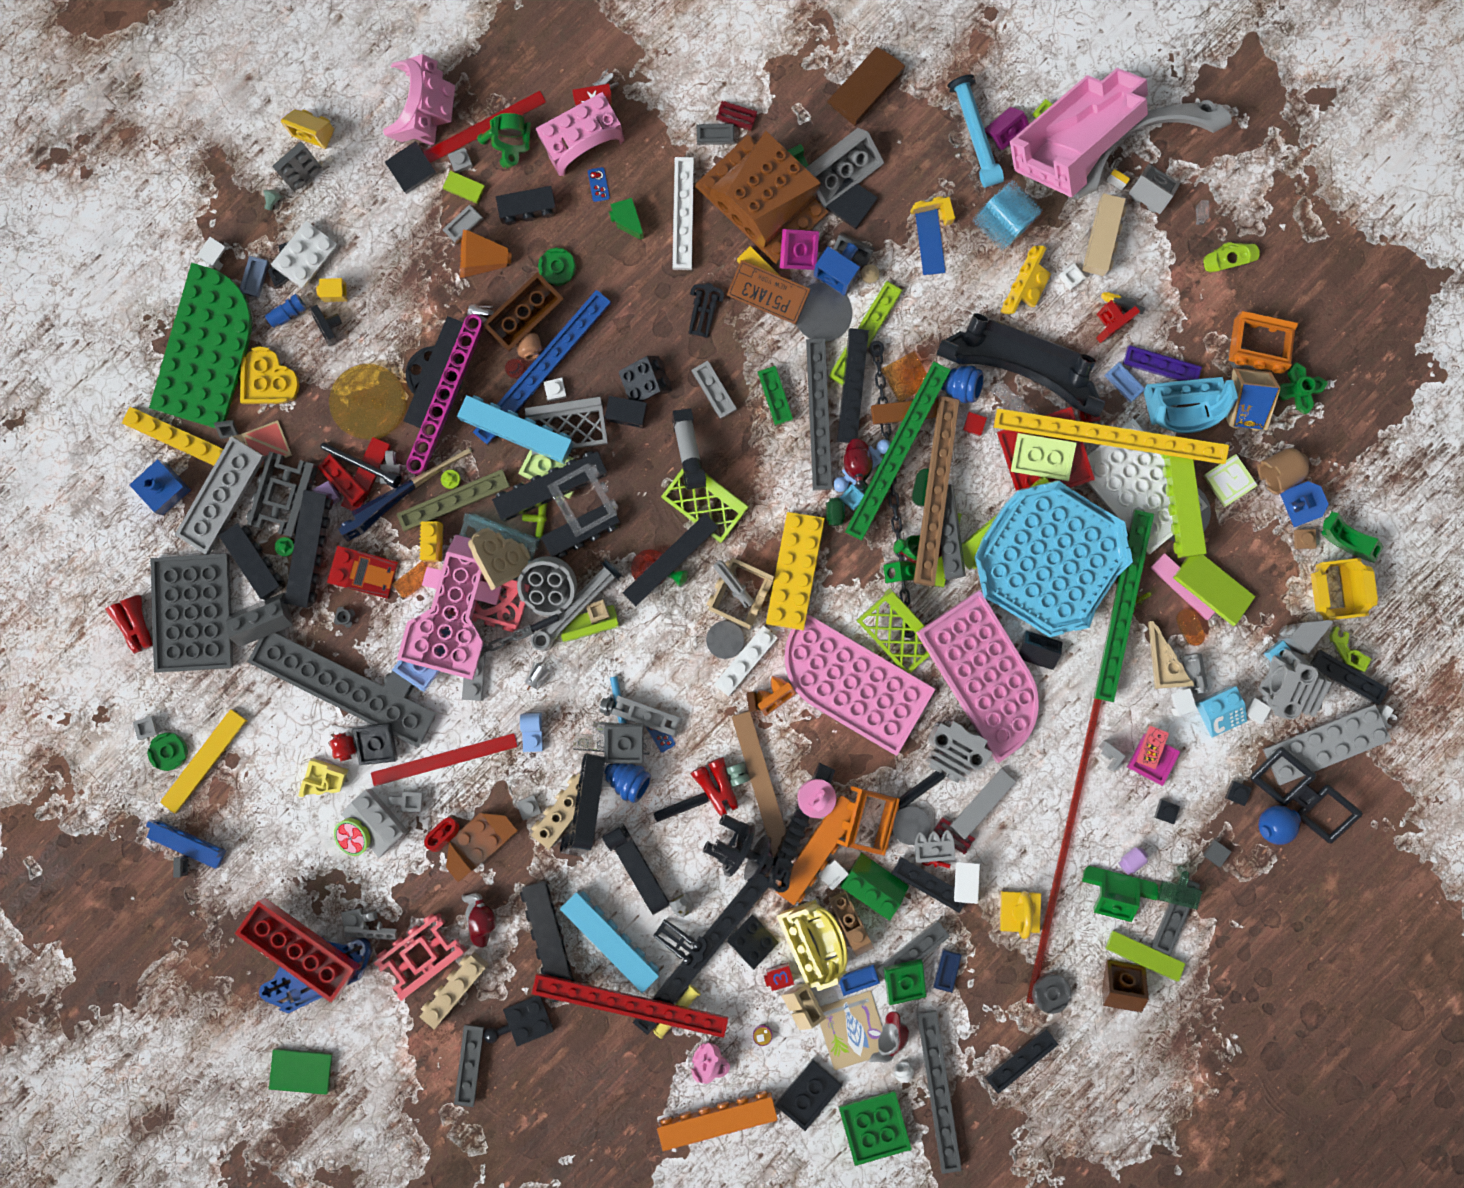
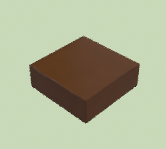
(752, 701)

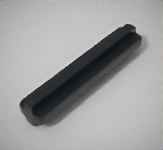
(920, 789)
(681, 807)

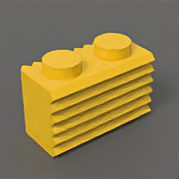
(431, 541)

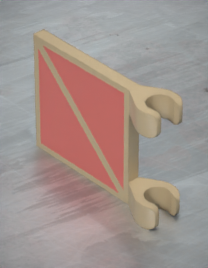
(267, 439)

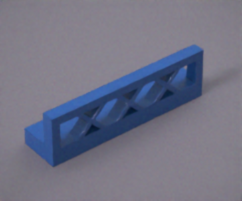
(185, 843)

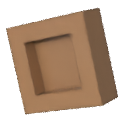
(1305, 539)

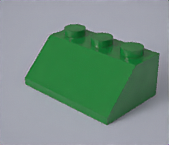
(875, 886)

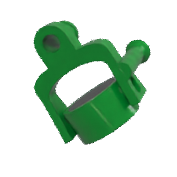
(507, 126)

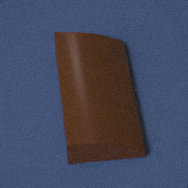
(866, 85)

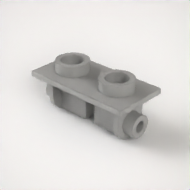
(1195, 670)

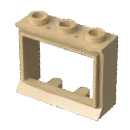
(721, 587)

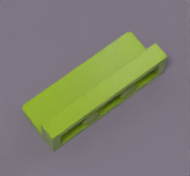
(582, 626)

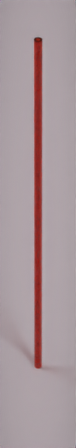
(1064, 848)

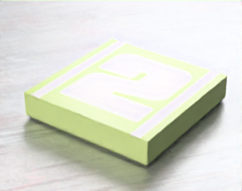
(1230, 480)

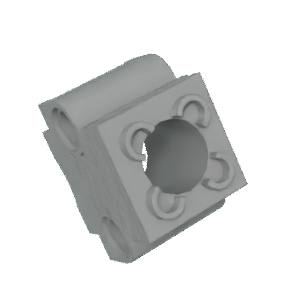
(1294, 686)
(956, 751)

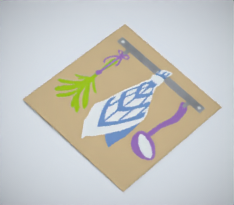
(851, 1029)

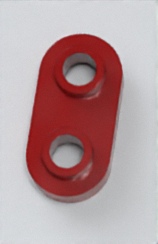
(441, 834)

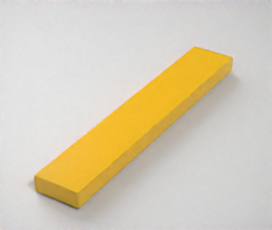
(203, 761)

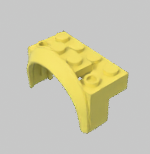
(828, 937)

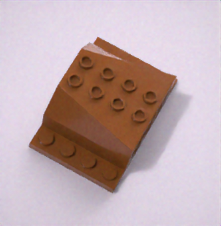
(764, 192)

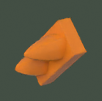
(781, 693)

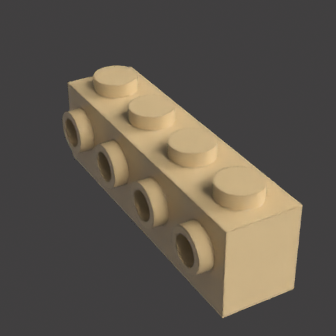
(1103, 235)
(558, 816)
(458, 984)

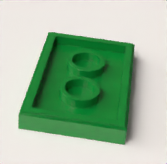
(300, 1071)

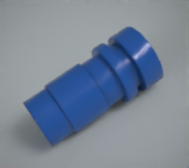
(285, 311)

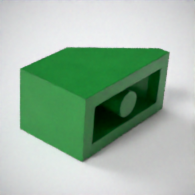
(626, 217)

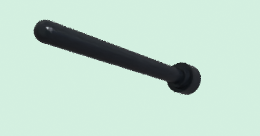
(391, 478)

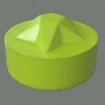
(450, 479)

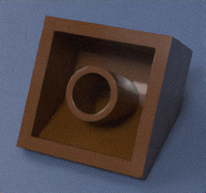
(1125, 986)

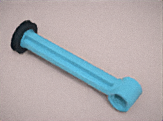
(990, 172)

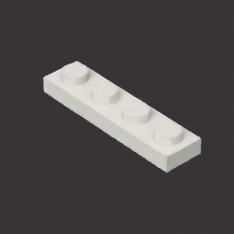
(745, 661)

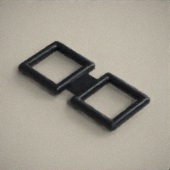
(1306, 795)

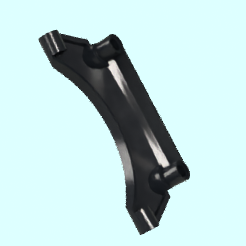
(1030, 356)

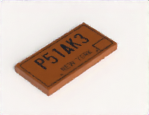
(768, 292)

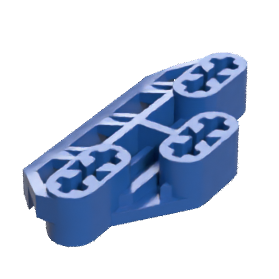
(296, 986)

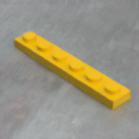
(172, 436)

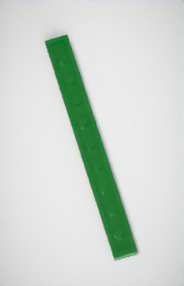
(897, 451)
(1123, 608)

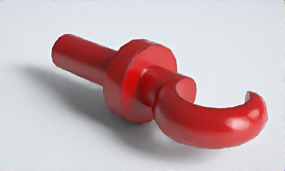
(938, 863)

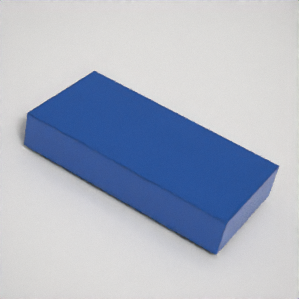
(859, 980)

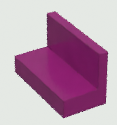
(1007, 126)

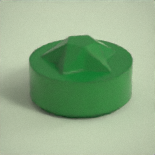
(284, 546)

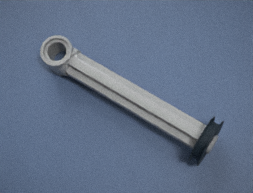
(578, 604)

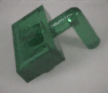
(1180, 893)

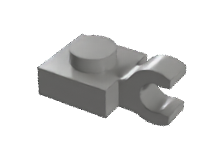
(390, 457)
(409, 801)
(356, 916)

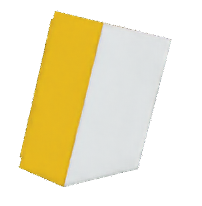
(1118, 179)

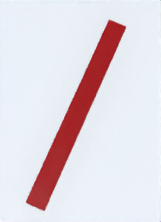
(471, 133)
(444, 759)

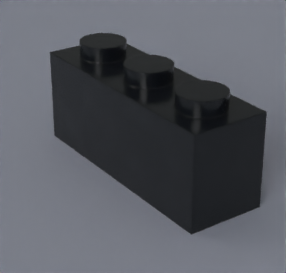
(526, 205)

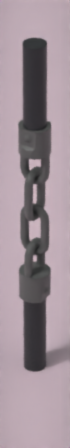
(526, 631)

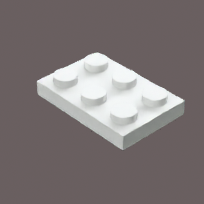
(304, 254)

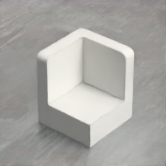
(212, 252)
(1183, 702)
(833, 874)

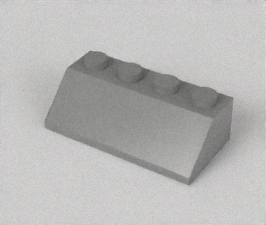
(850, 158)

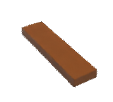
(896, 412)

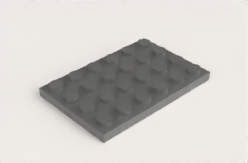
(190, 613)

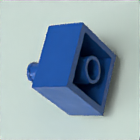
(837, 269)
(160, 487)

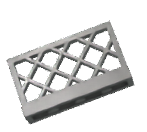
(569, 409)

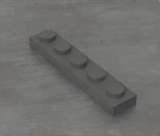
(951, 539)

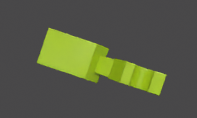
(1340, 643)

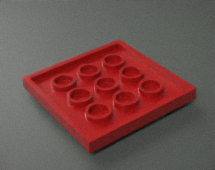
(1080, 471)

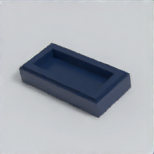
(947, 970)

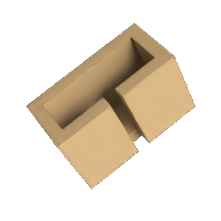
(804, 1005)

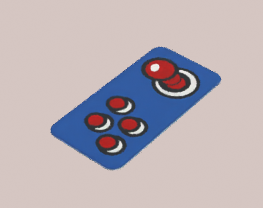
(598, 184)
(661, 739)

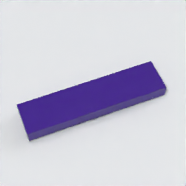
(1160, 364)

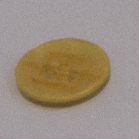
(367, 401)

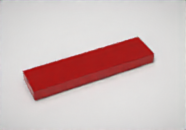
(375, 456)

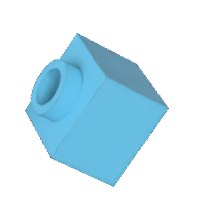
(1276, 649)

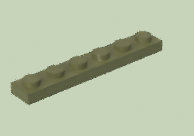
(453, 500)

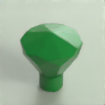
(679, 577)

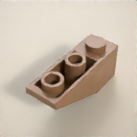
(851, 923)

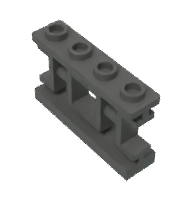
(266, 489)

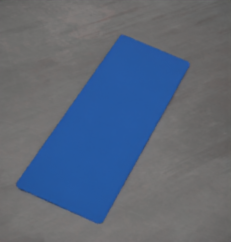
(930, 242)

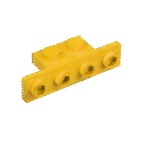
(1029, 282)

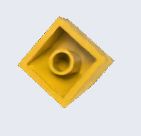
(308, 127)

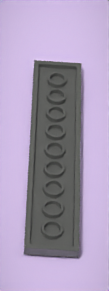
(342, 687)

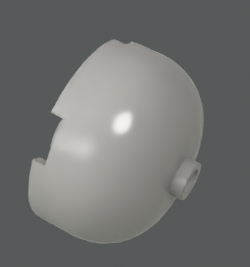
(551, 584)

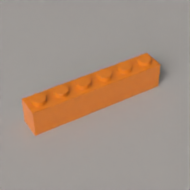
(816, 851)
(716, 1121)

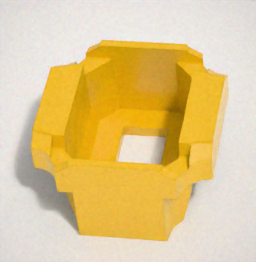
(1357, 589)

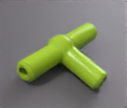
(540, 519)

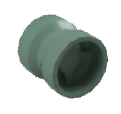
(738, 774)

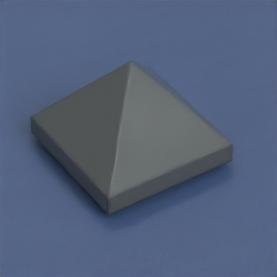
(228, 429)

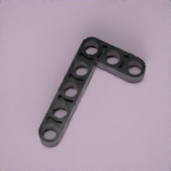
(586, 807)
(637, 868)

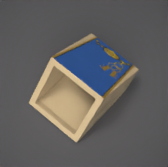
(1256, 399)

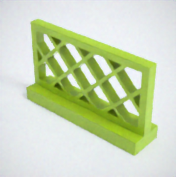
(718, 491)
(907, 616)

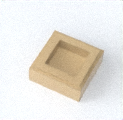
(598, 611)

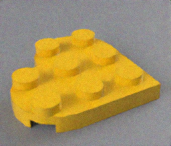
(265, 379)

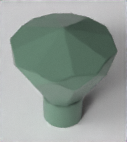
(271, 198)

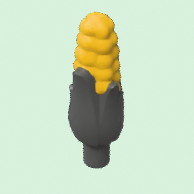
(1124, 302)

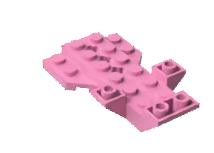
(459, 588)

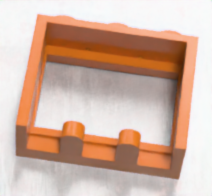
(1257, 359)
(885, 827)

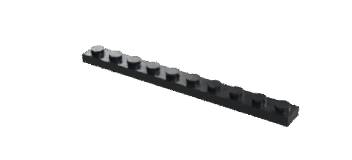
(714, 937)

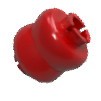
(342, 746)

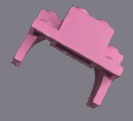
(427, 103)

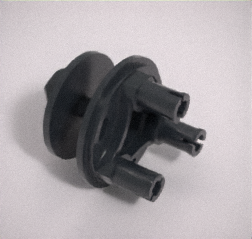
(734, 853)

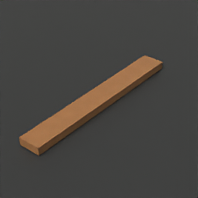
(760, 779)

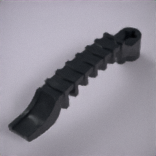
(790, 841)

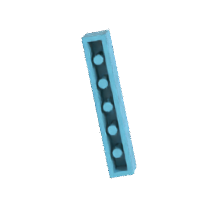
(516, 430)
(610, 941)

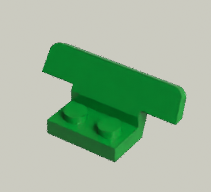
(1119, 892)

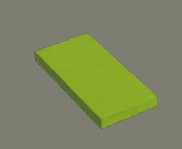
(1214, 588)

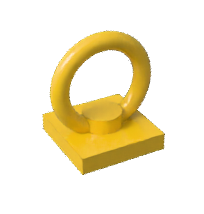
(1020, 912)

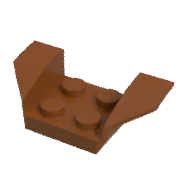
(477, 842)

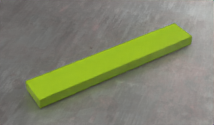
(872, 321)

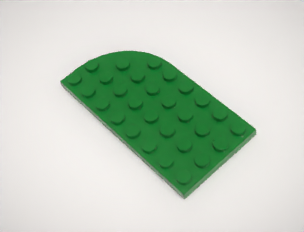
(204, 349)

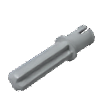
(738, 590)

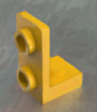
(945, 212)

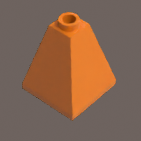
(481, 255)

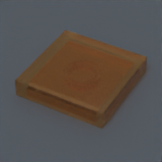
(905, 376)

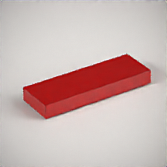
(342, 479)

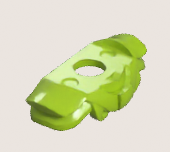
(1218, 259)

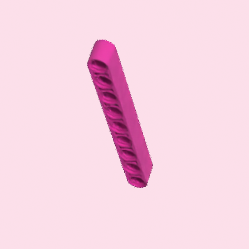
(452, 387)

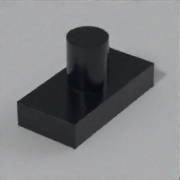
(325, 324)

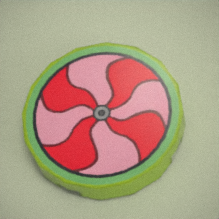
(352, 837)

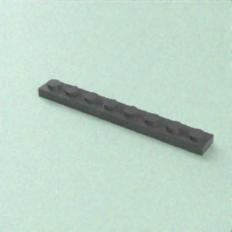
(818, 414)
(939, 1092)

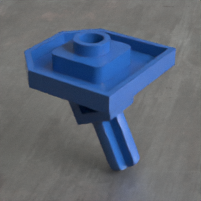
(1304, 503)

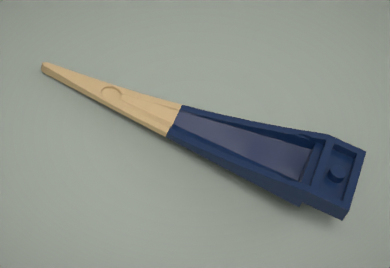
(370, 512)

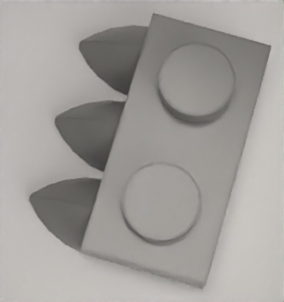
(934, 848)

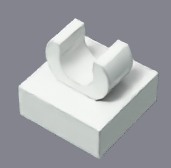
(1385, 713)

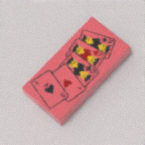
(1152, 747)

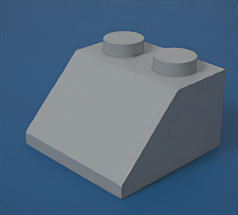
(1154, 189)
(1303, 636)

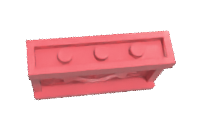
(500, 609)

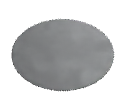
(825, 313)

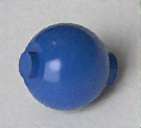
(1279, 824)

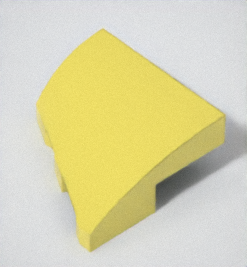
(322, 778)

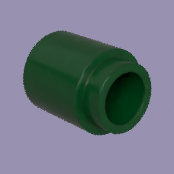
(835, 512)

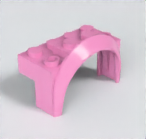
(579, 130)

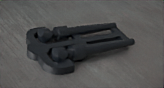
(708, 288)
(697, 956)

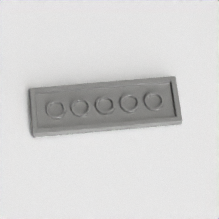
(220, 495)
(1330, 743)

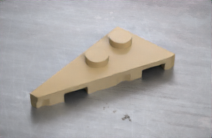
(1166, 668)

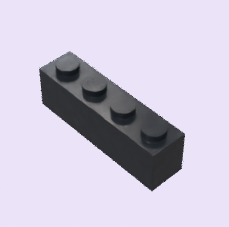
(563, 539)
(252, 561)

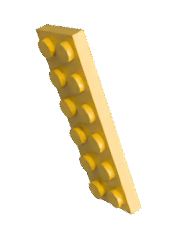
(795, 571)

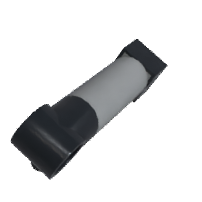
(683, 426)

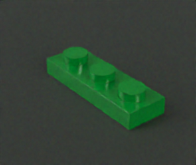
(775, 396)

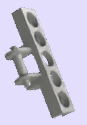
(364, 932)

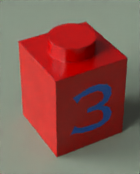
(779, 977)

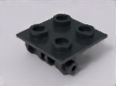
(752, 942)

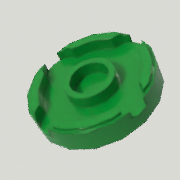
(557, 266)
(167, 751)

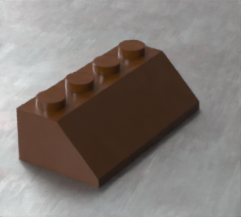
(523, 312)

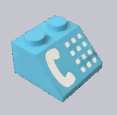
(1222, 710)

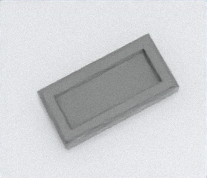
(466, 220)

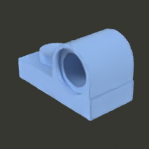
(531, 732)

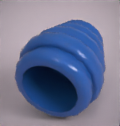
(964, 383)
(628, 780)

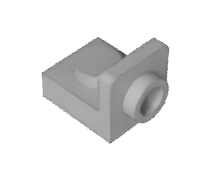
(1110, 752)

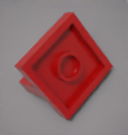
(1113, 319)

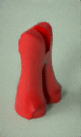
(133, 608)
(716, 797)

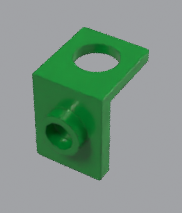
(903, 571)

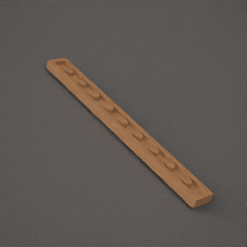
(936, 491)

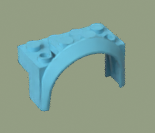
(1209, 392)

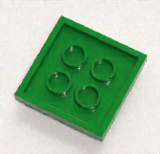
(874, 1127)

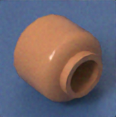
(529, 347)

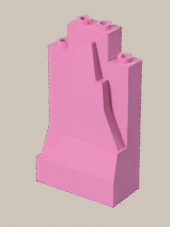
(1078, 129)

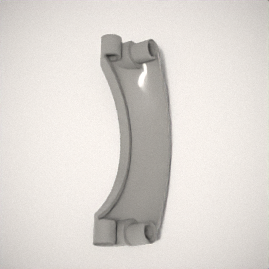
(1211, 119)

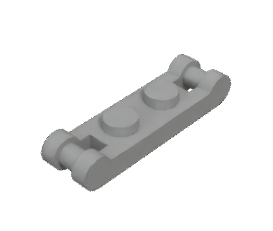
(647, 715)

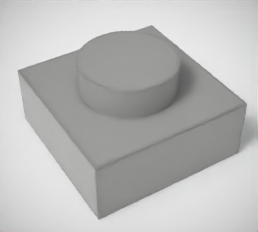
(460, 160)
(145, 728)
(528, 807)

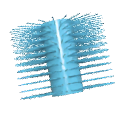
(1007, 215)

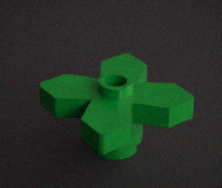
(1301, 388)

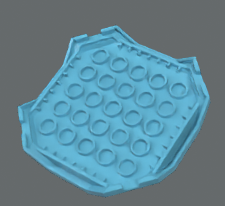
(1052, 557)

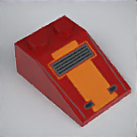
(362, 572)

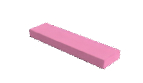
(1166, 569)

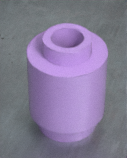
(1133, 860)

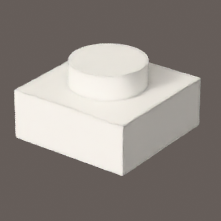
(555, 389)

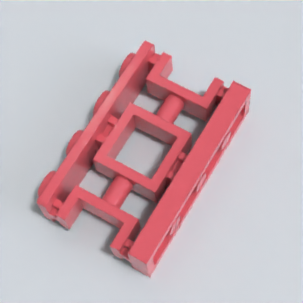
(428, 968)

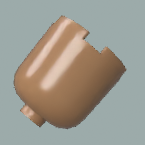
(1283, 470)

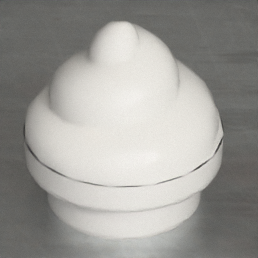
(903, 1072)

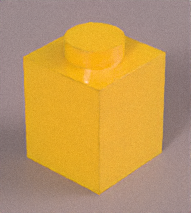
(332, 290)

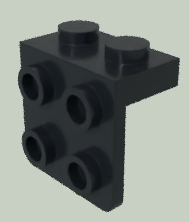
(645, 379)

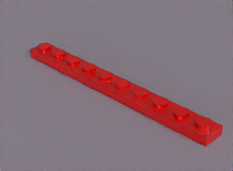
(630, 1005)

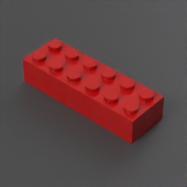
(297, 949)

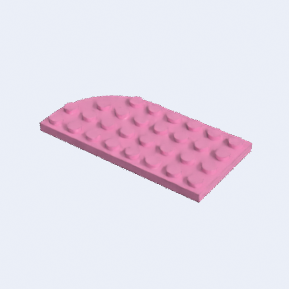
(984, 673)
(854, 685)

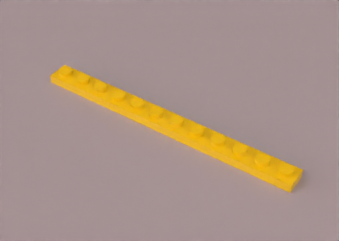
(1111, 436)

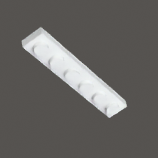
(683, 213)

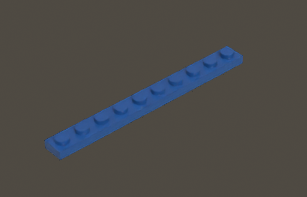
(550, 358)

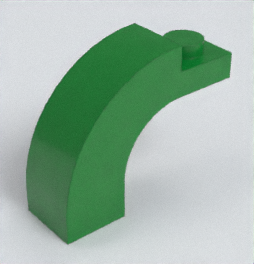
(1349, 539)

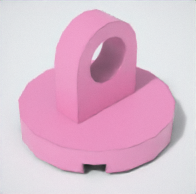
(816, 798)
(707, 1064)

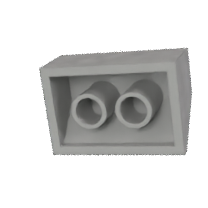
(378, 819)

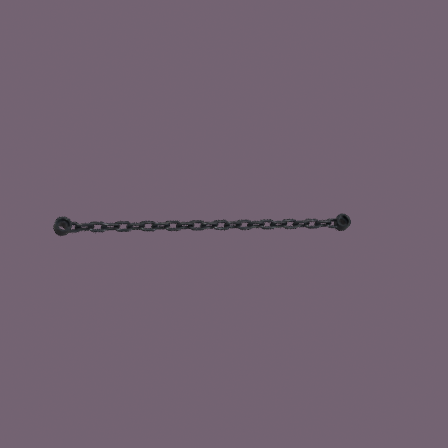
(873, 353)

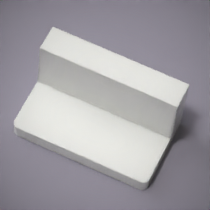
(967, 882)

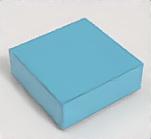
(852, 497)

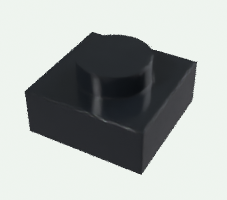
(1238, 793)
(1167, 811)

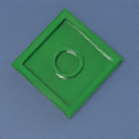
(905, 982)

